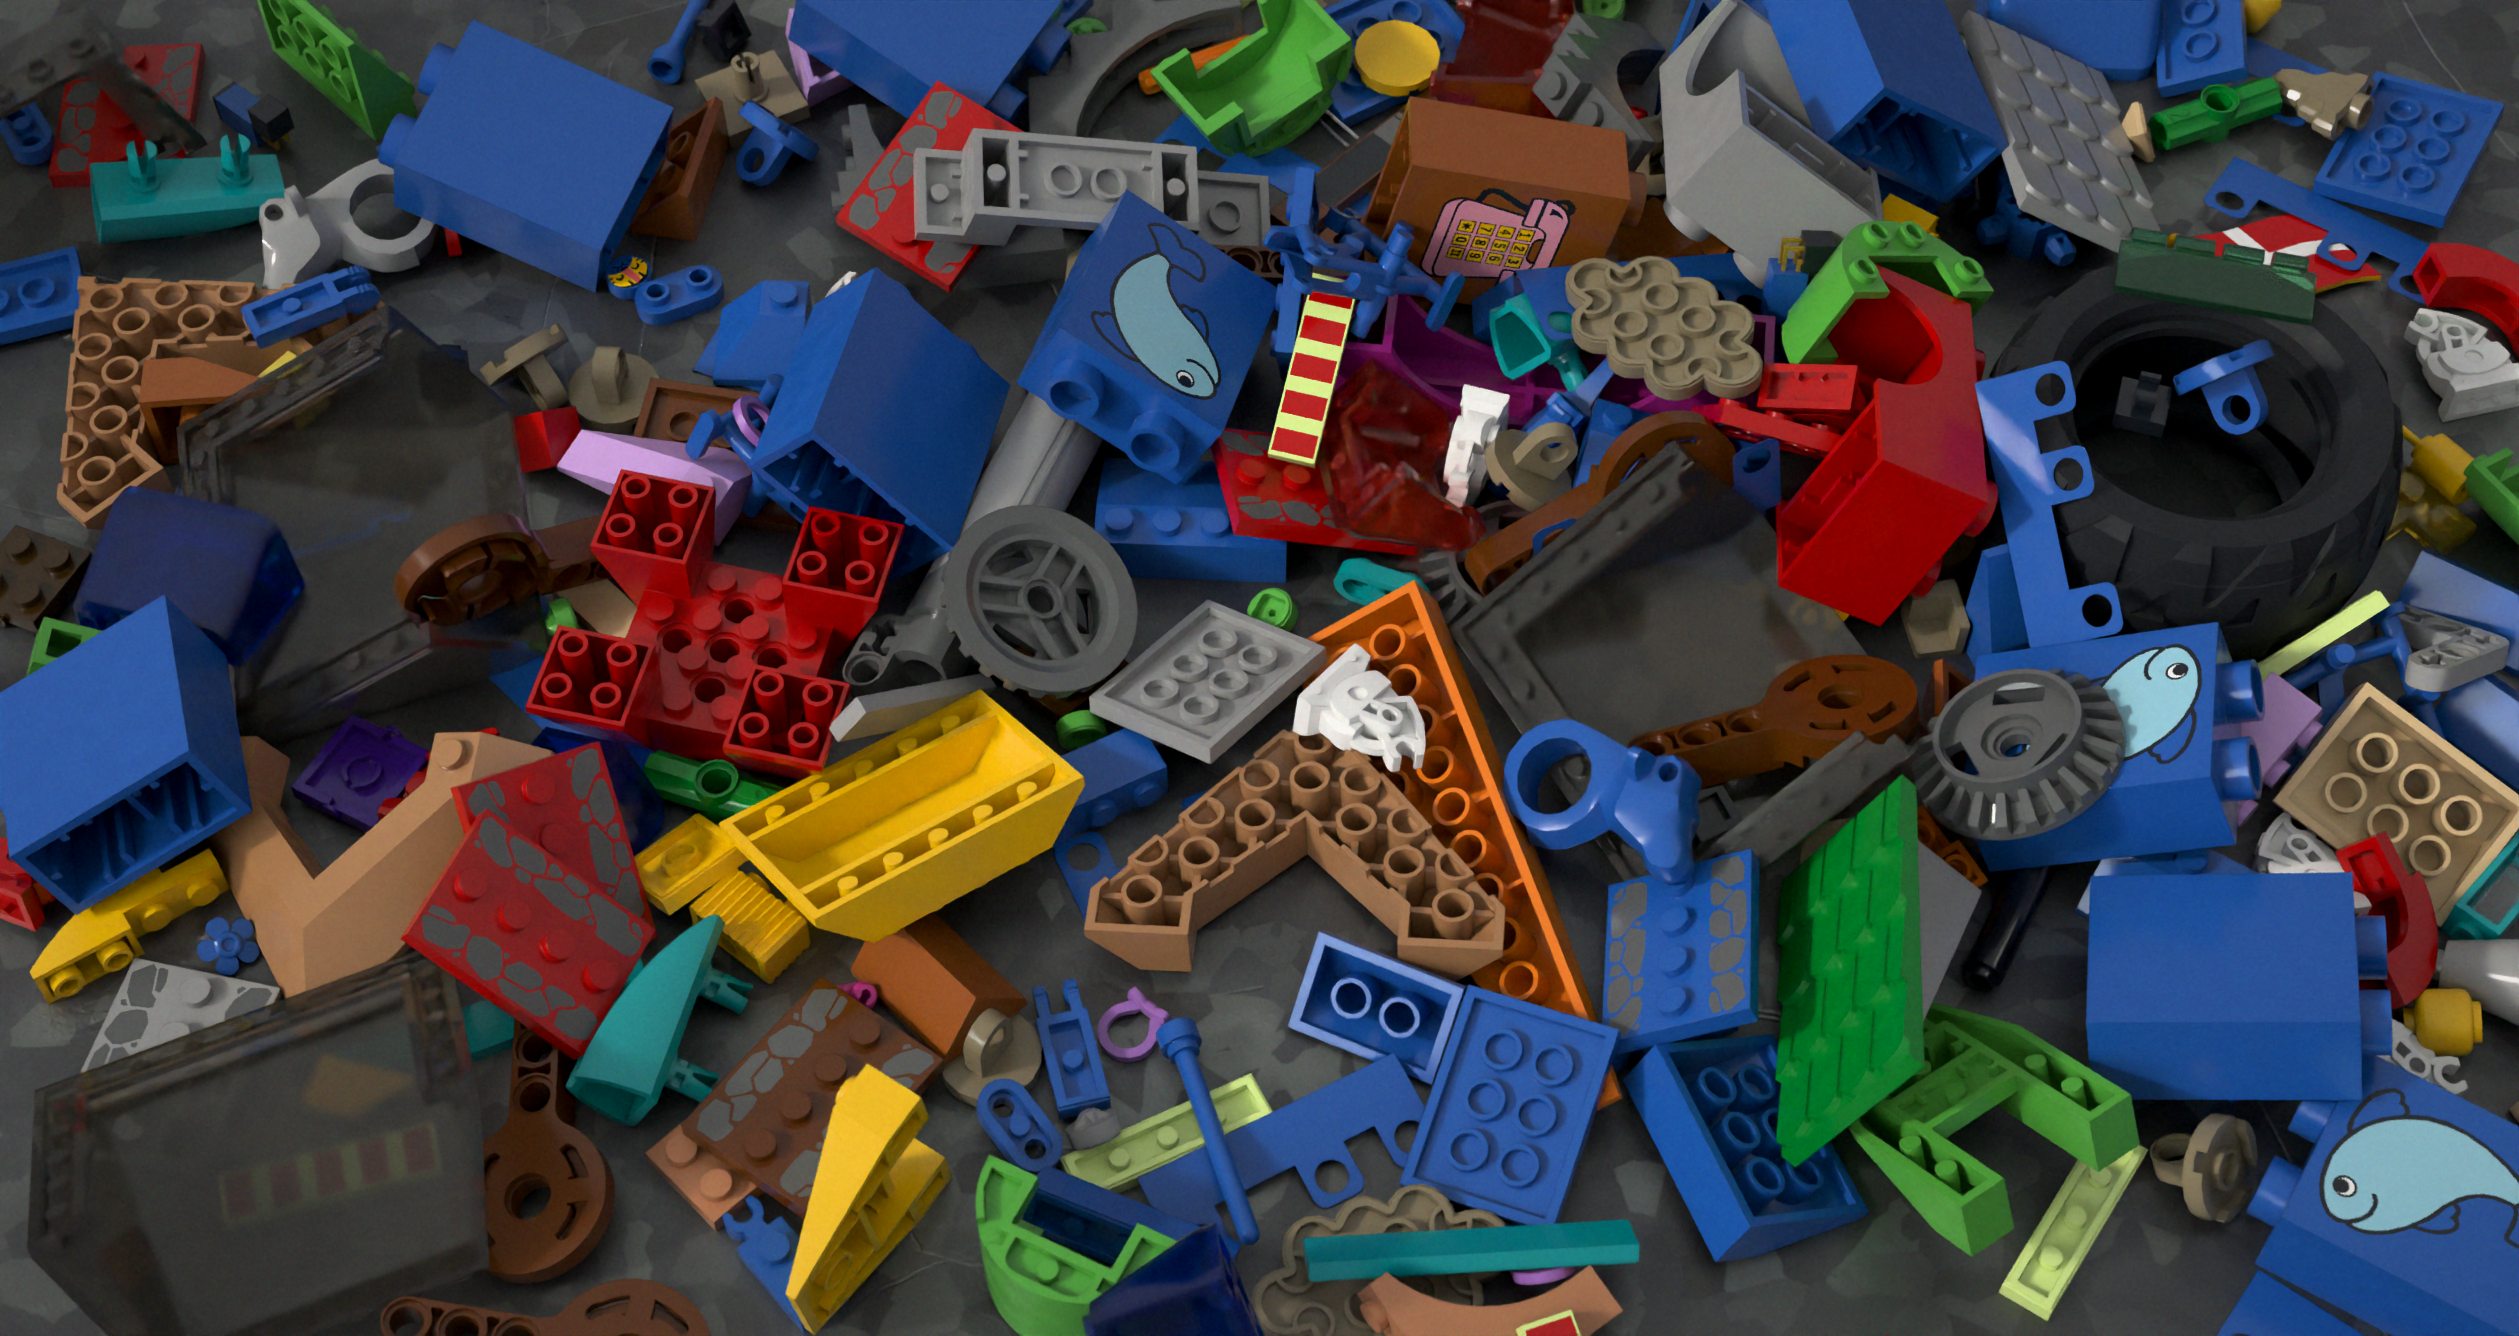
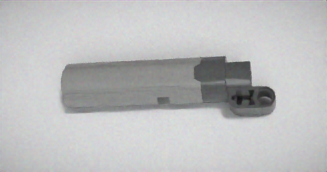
(1033, 465)

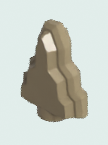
(2328, 99)

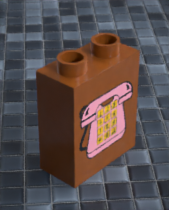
(1502, 192)

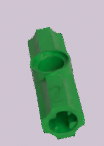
(2215, 113)
(695, 782)

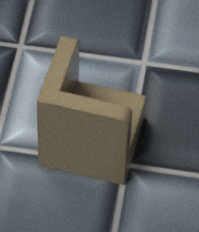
(1936, 622)

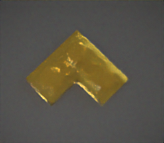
(2429, 515)

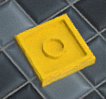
(686, 863)

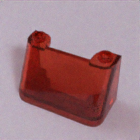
(1502, 54)
(1380, 465)

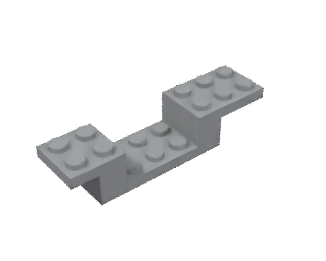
(1073, 184)

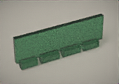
(2227, 283)

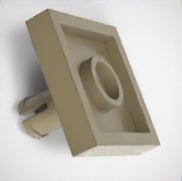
(755, 78)

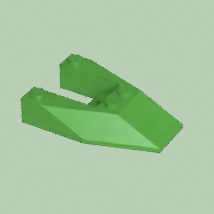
(1966, 1072)

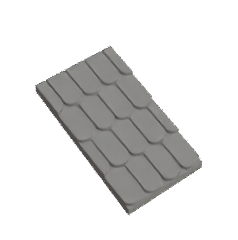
(2063, 136)

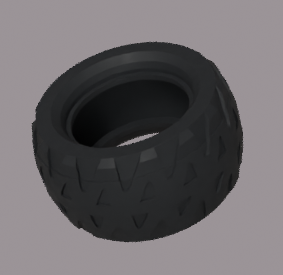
(2325, 445)

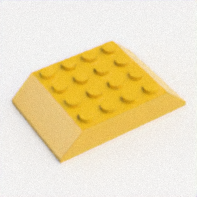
(911, 820)

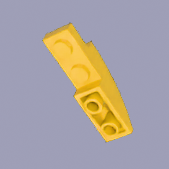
(107, 932)

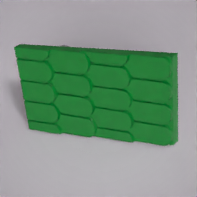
(1860, 963)

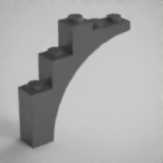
(1107, 61)
(1586, 72)
(1027, 257)

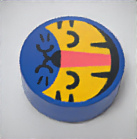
(627, 275)

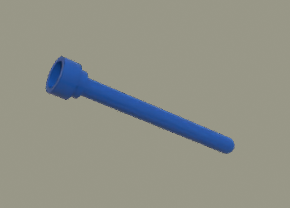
(668, 60)
(1180, 1043)

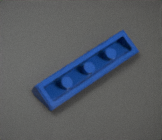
(1097, 1218)

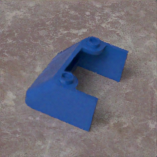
(2101, 34)

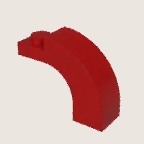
(2474, 281)
(2407, 912)

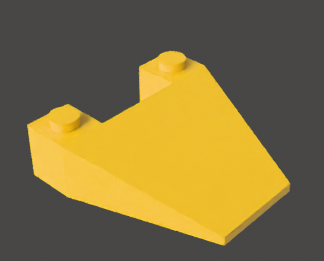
(865, 1193)

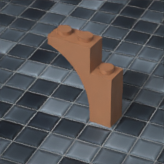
(1406, 1312)

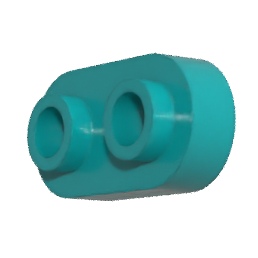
(1366, 582)

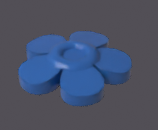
(228, 944)

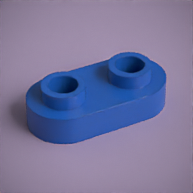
(28, 135)
(679, 295)
(1021, 1129)

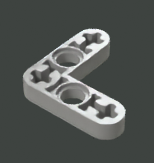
(2448, 652)

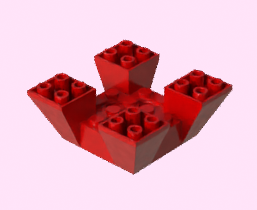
(717, 651)

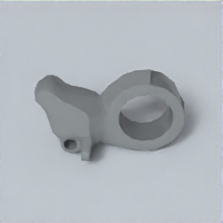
(318, 231)

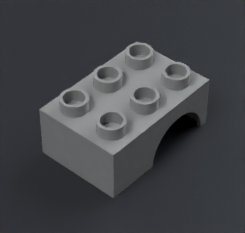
(1744, 149)

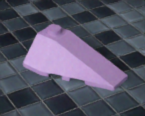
(600, 456)

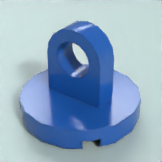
(774, 140)
(2230, 376)

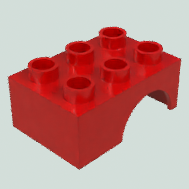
(1905, 470)

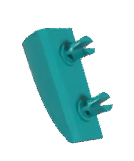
(181, 196)
(1524, 346)
(641, 1033)

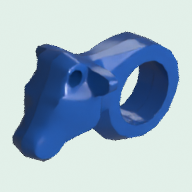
(1630, 792)

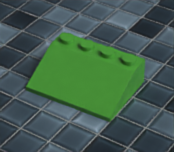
(338, 63)

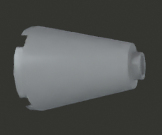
(2486, 971)

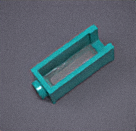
(2491, 901)

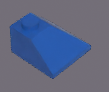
(761, 332)

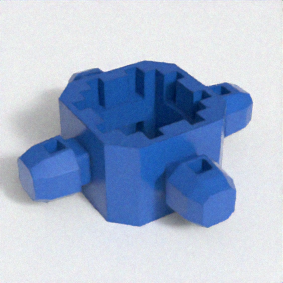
(2020, 236)

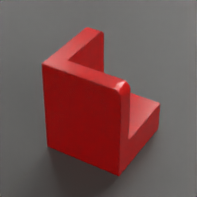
(545, 437)

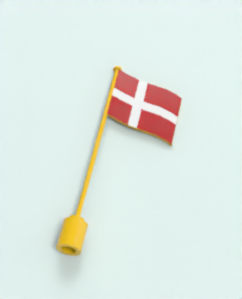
(2434, 458)

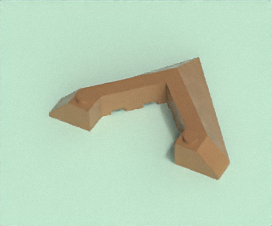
(112, 336)
(1263, 818)
(355, 911)

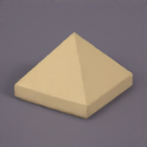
(2138, 132)

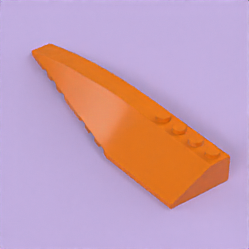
(1464, 797)

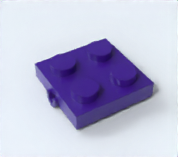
(359, 772)

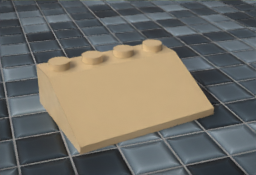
(2392, 773)

